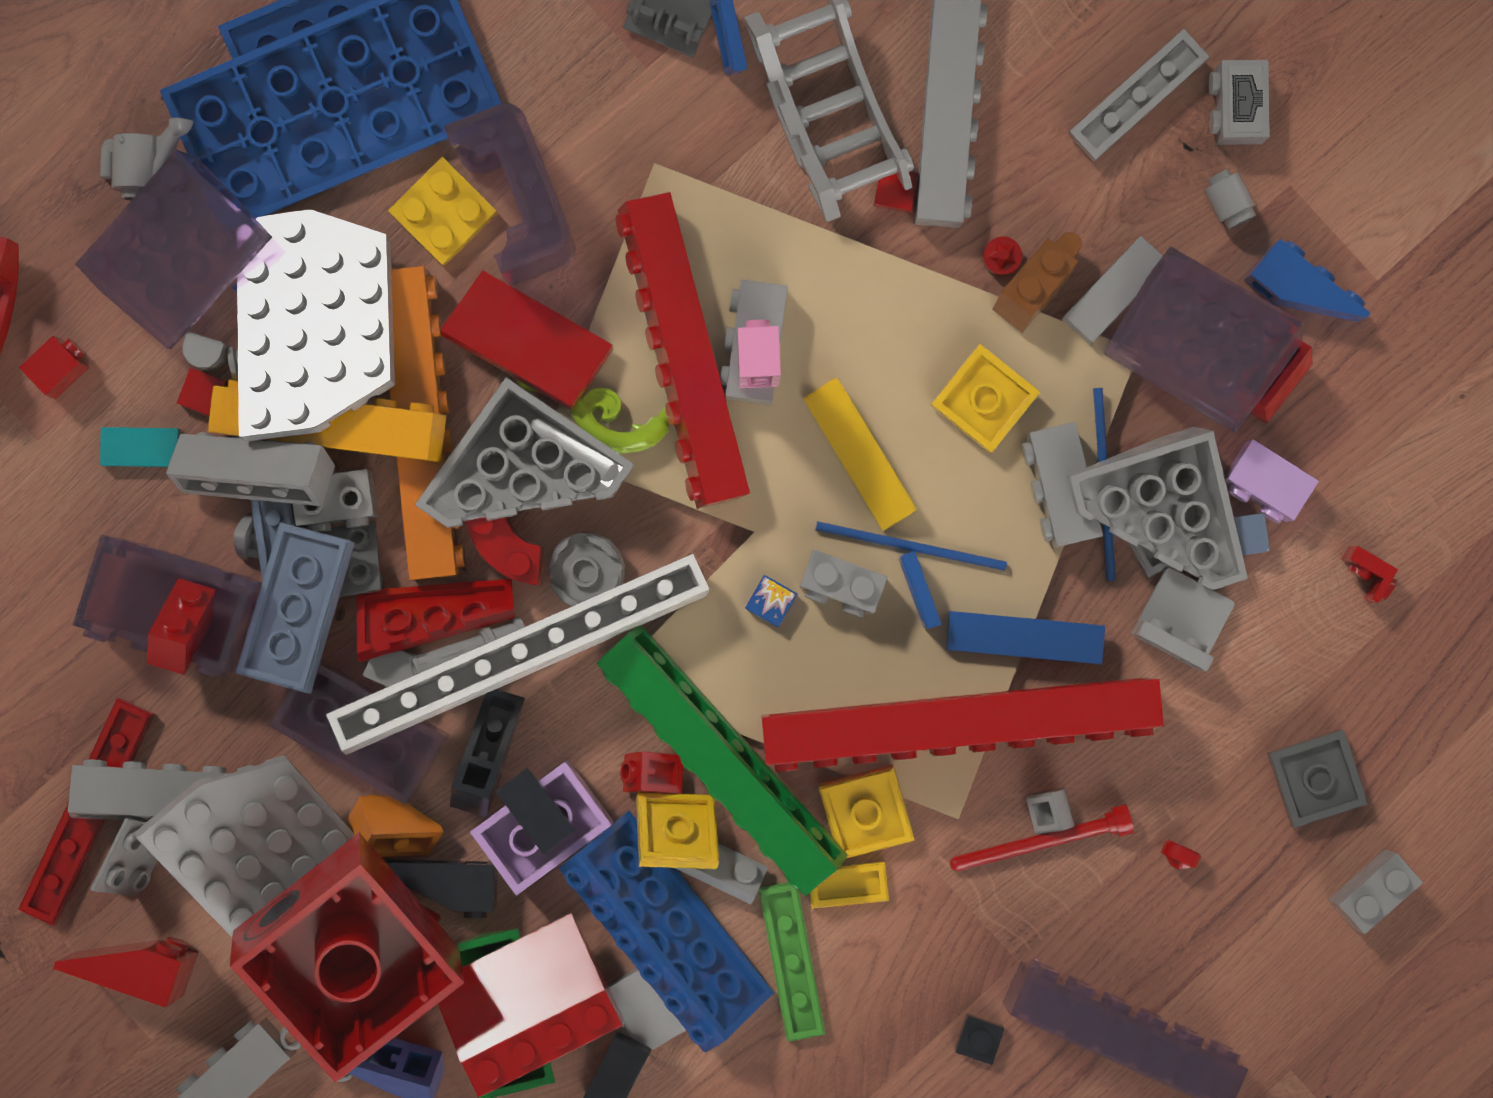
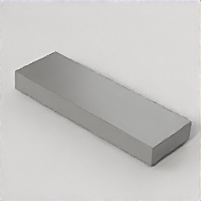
(1112, 291)

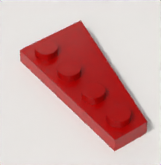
(422, 614)

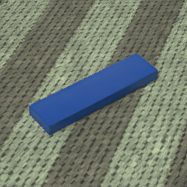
(1025, 637)

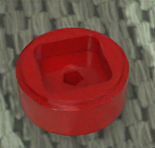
(1002, 256)
(1180, 856)

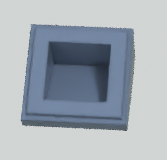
(1252, 533)

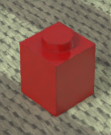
(55, 366)

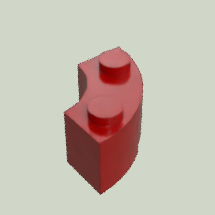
(506, 550)

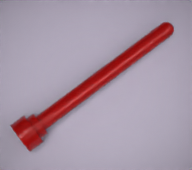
(1114, 822)

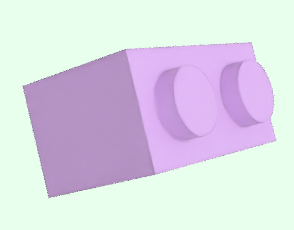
(1269, 482)

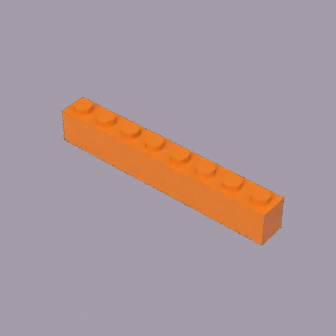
(418, 367)

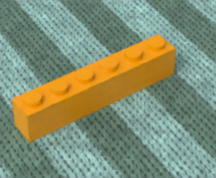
(368, 429)

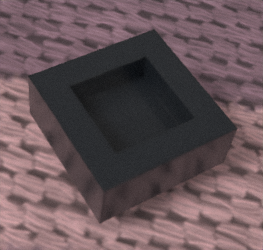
(979, 1039)

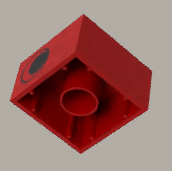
(346, 958)

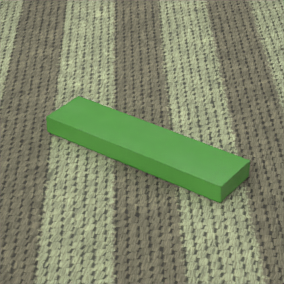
(791, 961)

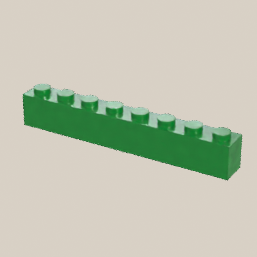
(722, 760)

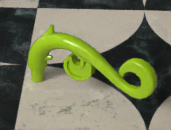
(621, 442)

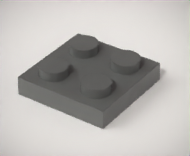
(1317, 778)

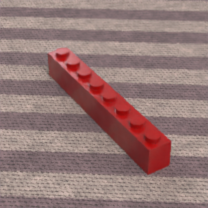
(682, 350)

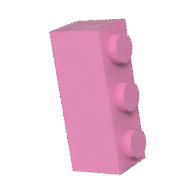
(758, 355)

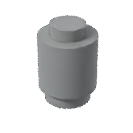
(1230, 199)

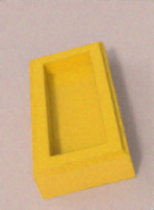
(852, 886)

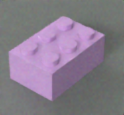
(515, 852)

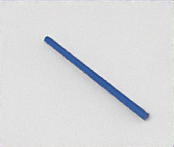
(1102, 455)
(911, 546)

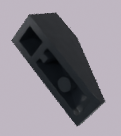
(486, 753)
(452, 883)

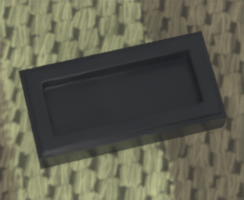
(535, 810)
(618, 1068)

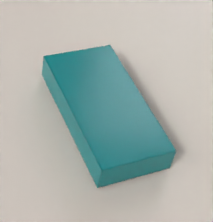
(137, 446)

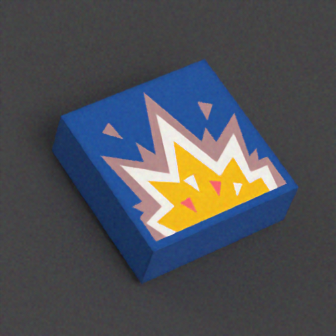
(771, 600)

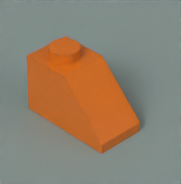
(393, 827)

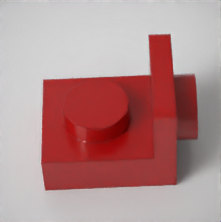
(1368, 565)
(652, 773)

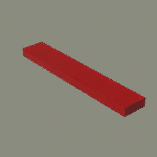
(76, 836)

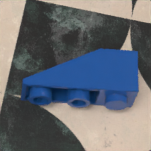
(1295, 283)

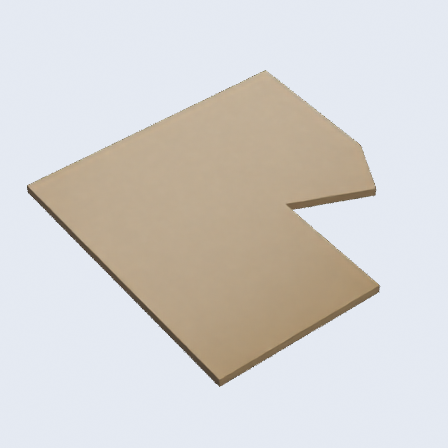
(894, 345)

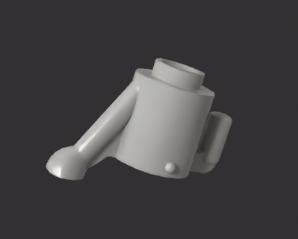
(135, 158)

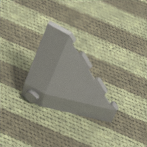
(521, 460)
(1169, 501)

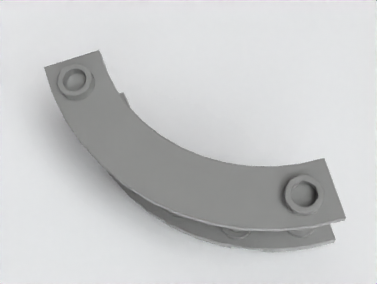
(796, 118)

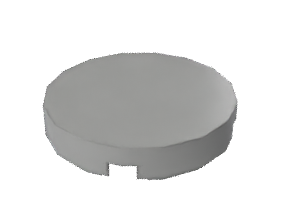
(585, 567)

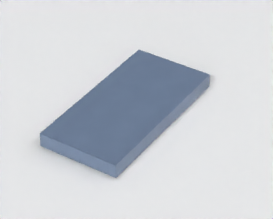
(295, 607)

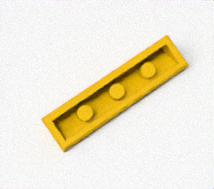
(859, 454)

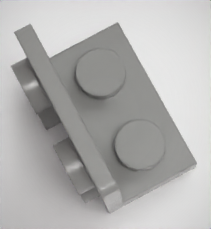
(1183, 619)

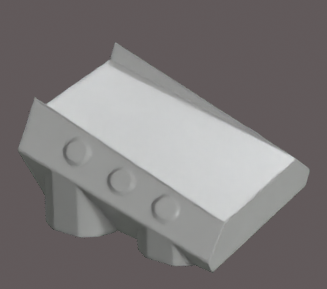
(643, 1011)

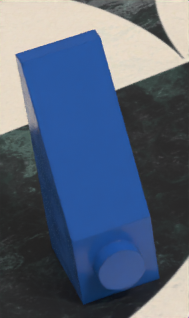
(403, 1069)

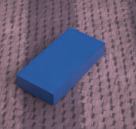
(728, 36)
(919, 590)

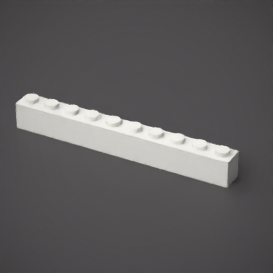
(517, 654)

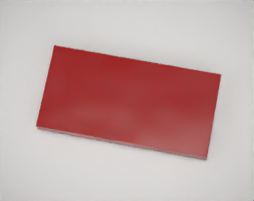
(526, 340)

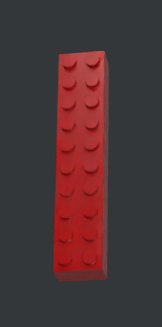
(963, 721)

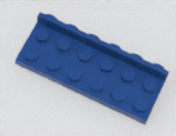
(667, 935)

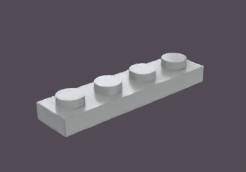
(1138, 95)

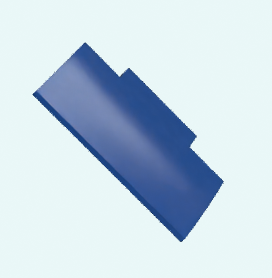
(329, 94)

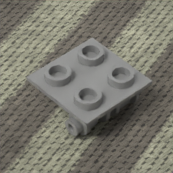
(127, 864)

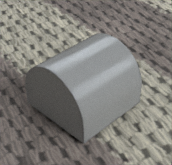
(204, 352)
(1050, 811)

